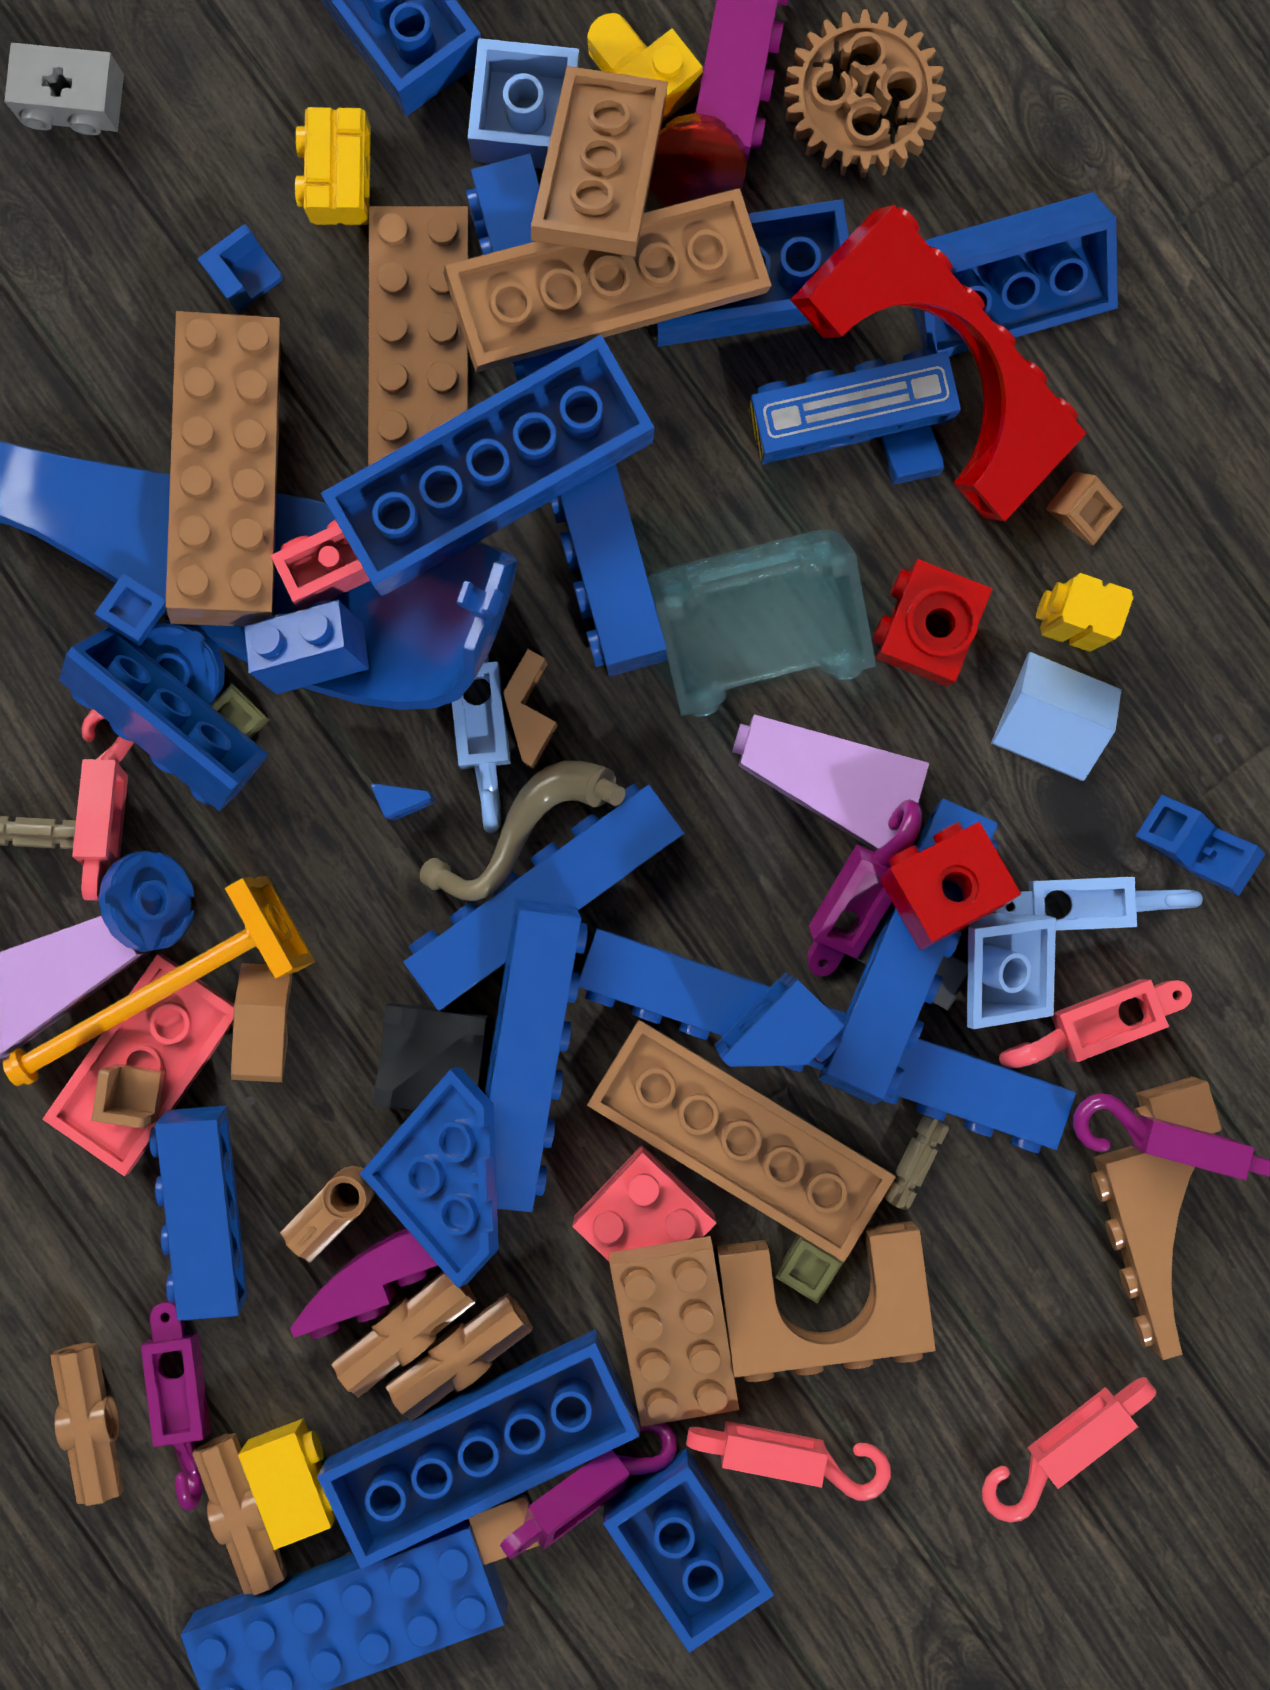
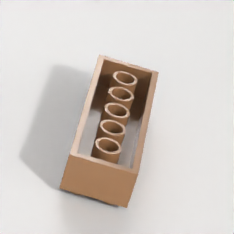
(223, 469)

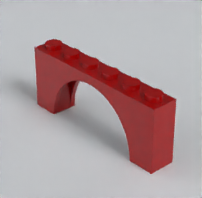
(1023, 422)

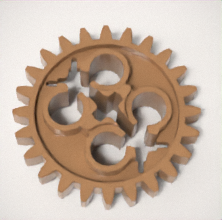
(896, 66)

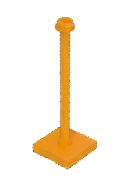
(266, 927)

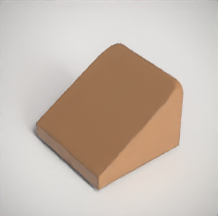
(1085, 506)

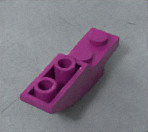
(364, 1285)

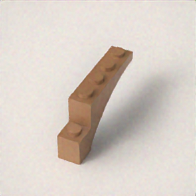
(1145, 1206)

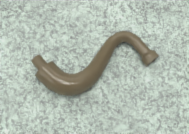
(547, 788)

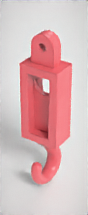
(100, 810)
(1096, 1025)
(1071, 1446)
(788, 1457)

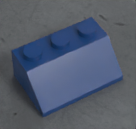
(782, 1029)

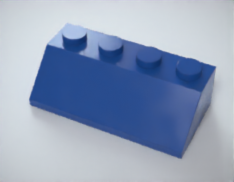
(1032, 269)
(161, 716)

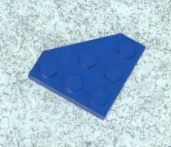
(443, 1176)

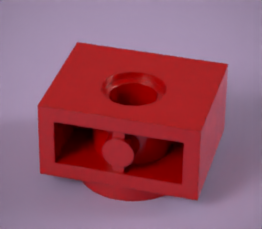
(904, 635)
(959, 857)

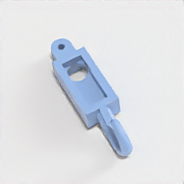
(484, 742)
(1101, 902)

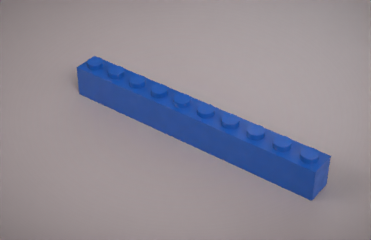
(933, 1076)

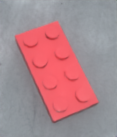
(167, 1036)

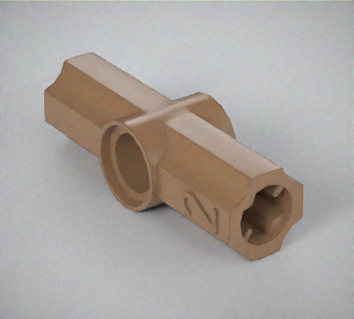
(402, 1333)
(459, 1357)
(87, 1423)
(236, 1517)

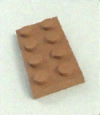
(599, 161)
(674, 1330)

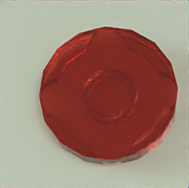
(697, 160)

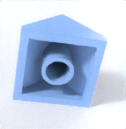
(1058, 717)
(1010, 969)

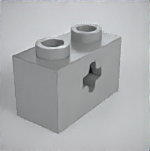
(64, 88)

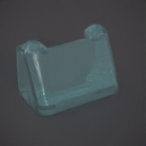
(762, 617)

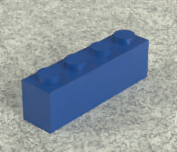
(200, 1212)

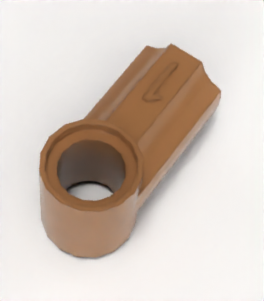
(326, 1215)

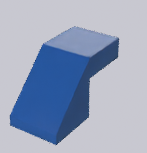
(1199, 845)

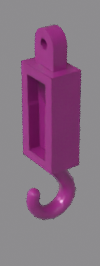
(859, 891)
(1170, 1140)
(176, 1404)
(585, 1493)

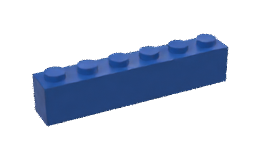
(566, 876)
(894, 988)
(528, 1044)

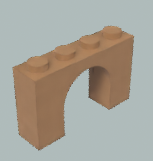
(891, 1324)

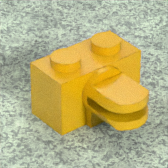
(621, 51)

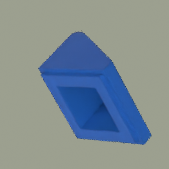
(912, 455)
(399, 801)

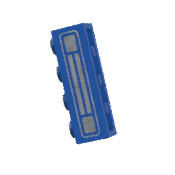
(853, 406)

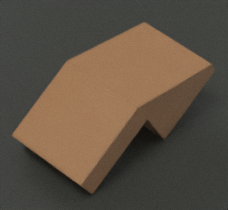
(530, 727)
(260, 1024)

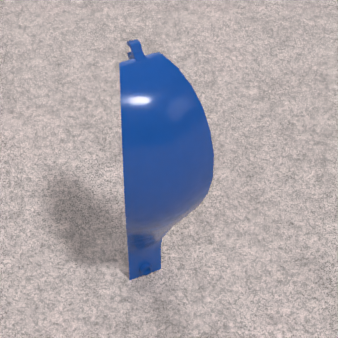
(419, 638)

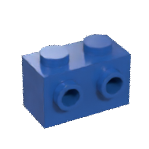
(306, 647)

